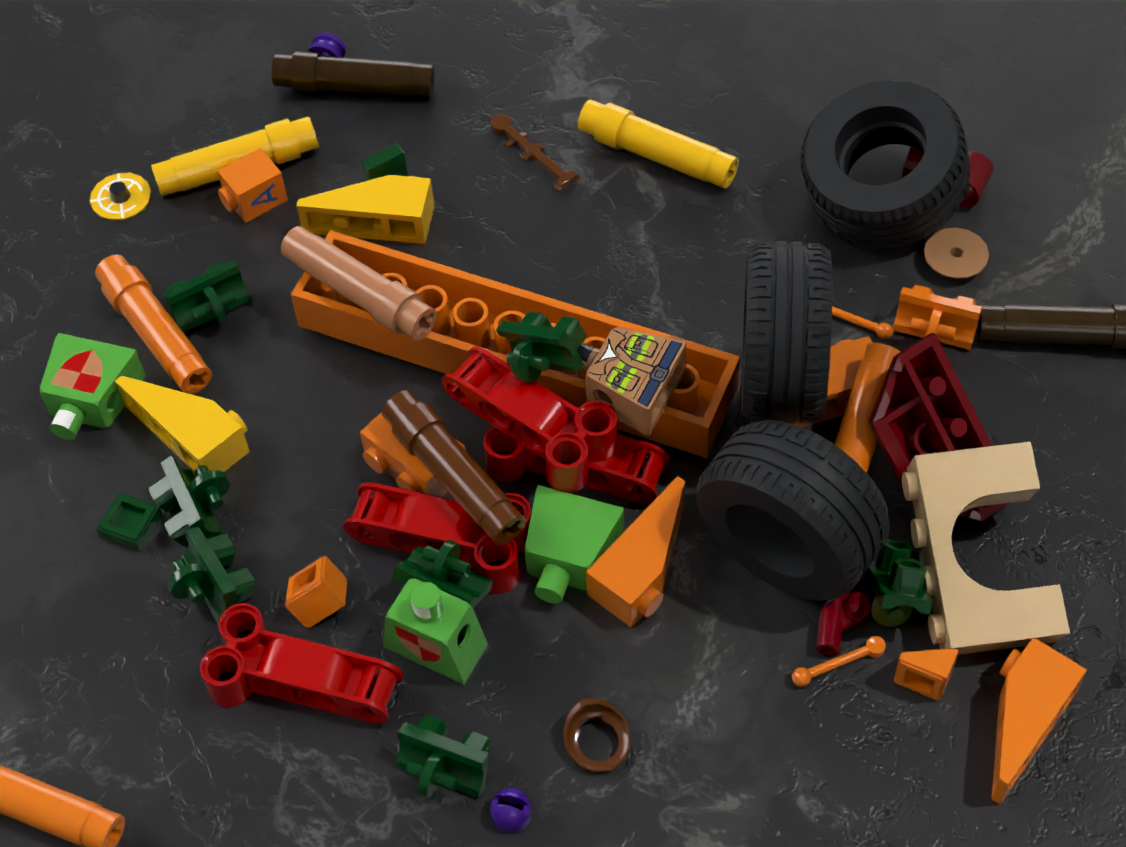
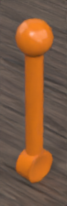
(883, 330)
(874, 648)

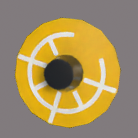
(120, 196)

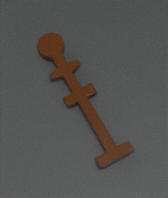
(502, 125)

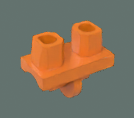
(926, 313)

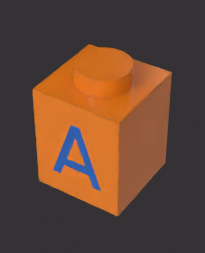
(251, 185)

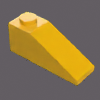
(375, 209)
(187, 424)

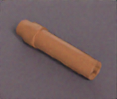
(387, 301)

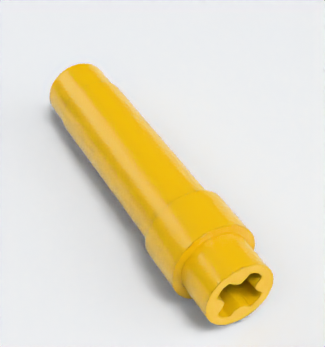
(622, 129)
(279, 140)

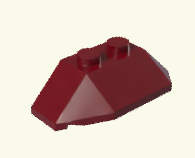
(926, 412)

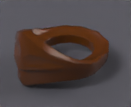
(592, 709)

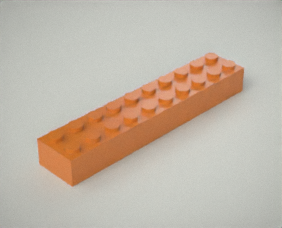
(472, 310)

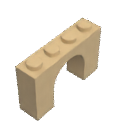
(965, 612)

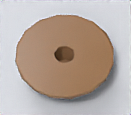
(956, 253)

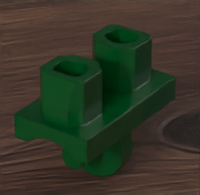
(207, 296)
(541, 347)
(195, 493)
(445, 571)
(203, 577)
(897, 584)
(442, 761)

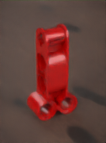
(536, 417)
(615, 476)
(412, 519)
(295, 670)

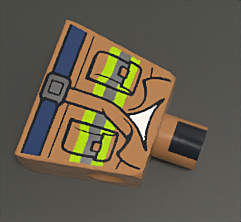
(634, 375)

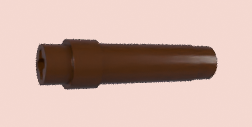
(426, 436)

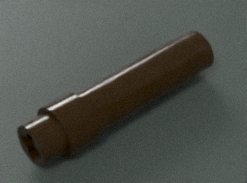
(315, 72)
(1054, 324)

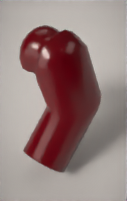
(838, 617)

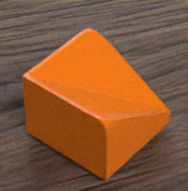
(316, 592)
(926, 671)

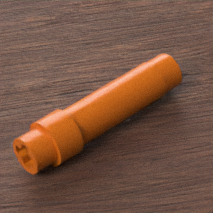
(134, 298)
(855, 433)
(58, 811)

